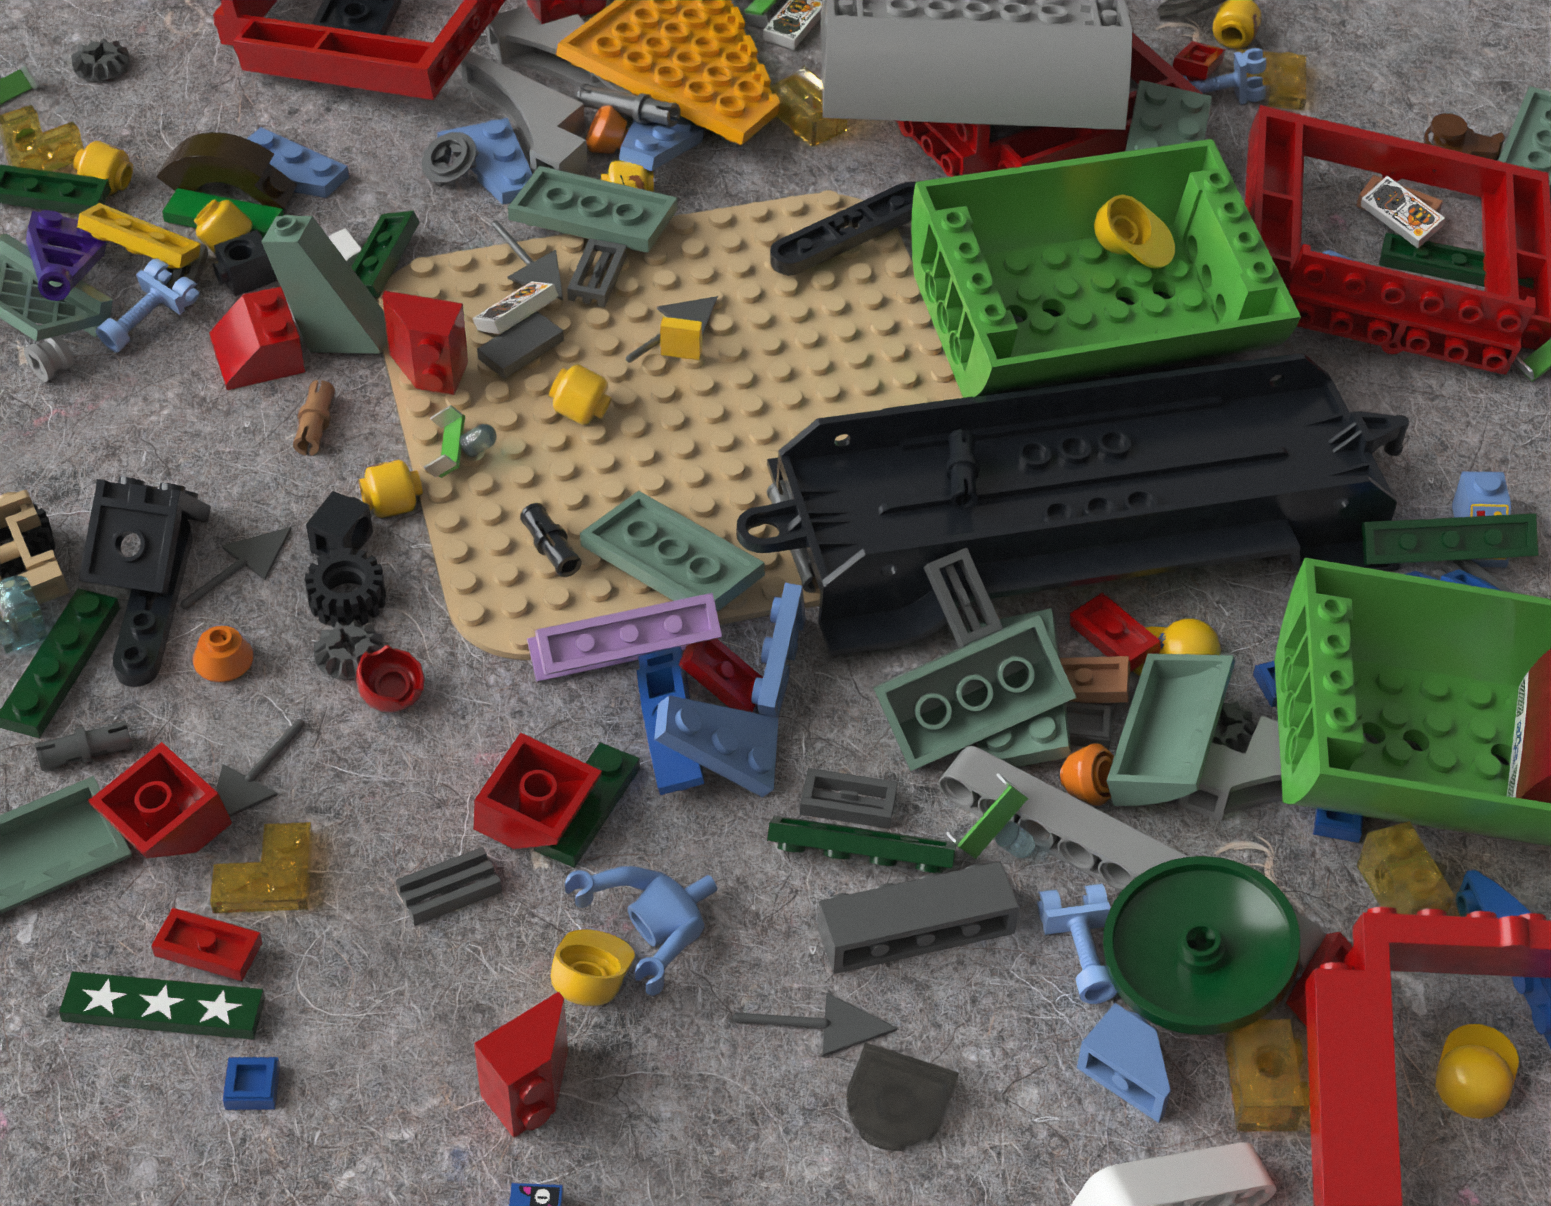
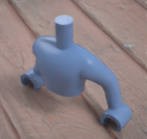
(660, 914)

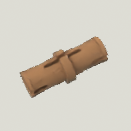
(314, 417)

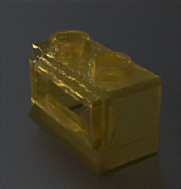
(799, 115)

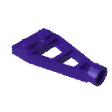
(59, 263)

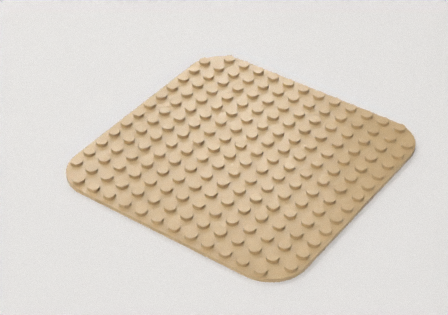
(676, 427)

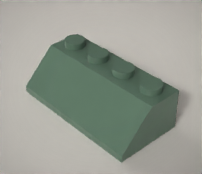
(974, 692)

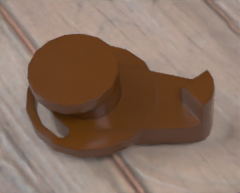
(1454, 134)

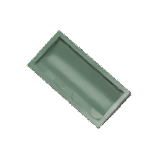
(1169, 728)
(55, 844)

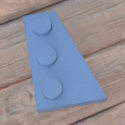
(657, 143)
(501, 160)
(308, 169)
(789, 619)
(721, 739)

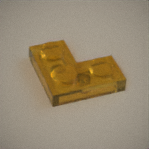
(1285, 79)
(31, 148)
(274, 883)

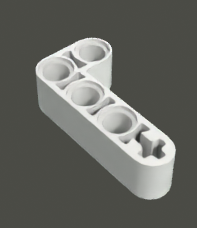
(1193, 1178)

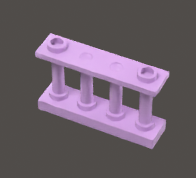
(622, 636)

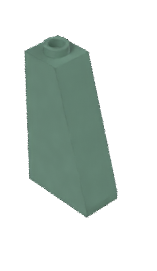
(323, 290)

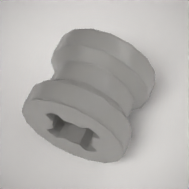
(49, 357)

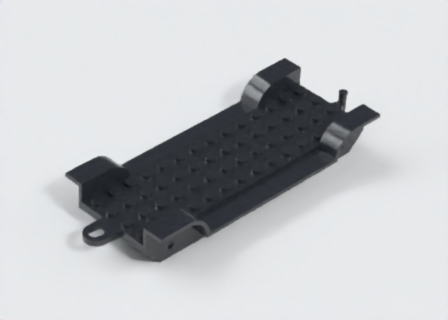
(1076, 489)

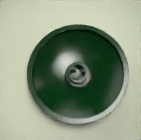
(1201, 945)

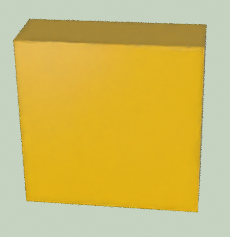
(681, 338)

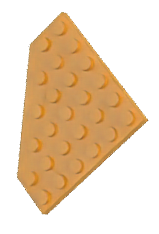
(683, 56)

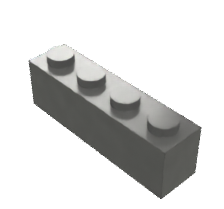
(917, 916)

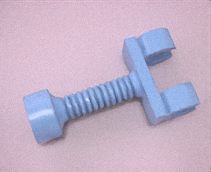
(1245, 88)
(152, 281)
(1092, 982)

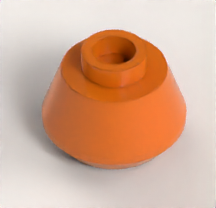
(606, 131)
(222, 654)
(1086, 774)

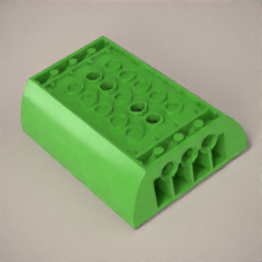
(1029, 245)
(1415, 666)

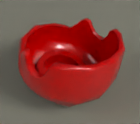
(389, 679)

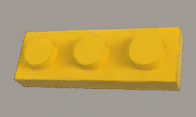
(138, 236)

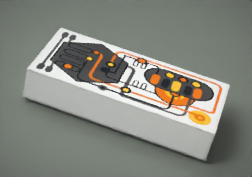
(793, 23)
(1402, 211)
(515, 307)

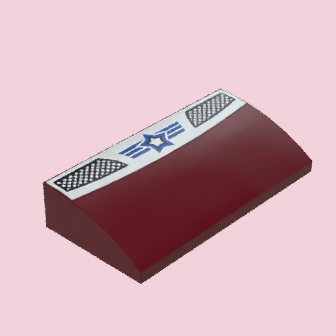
(1532, 736)

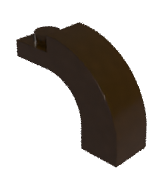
(229, 161)

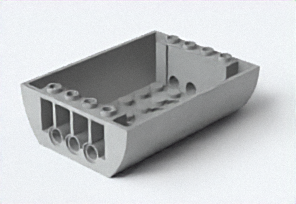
(978, 61)

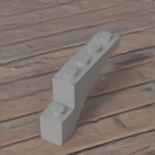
(523, 41)
(542, 115)
(1239, 779)

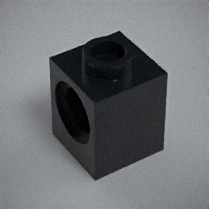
(243, 264)
(339, 525)

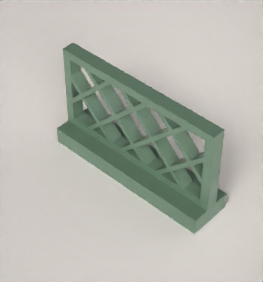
(23, 303)

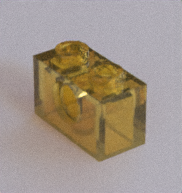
(1403, 871)
(1259, 1100)

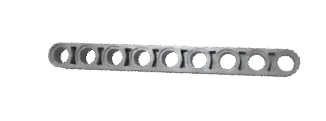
(1074, 829)

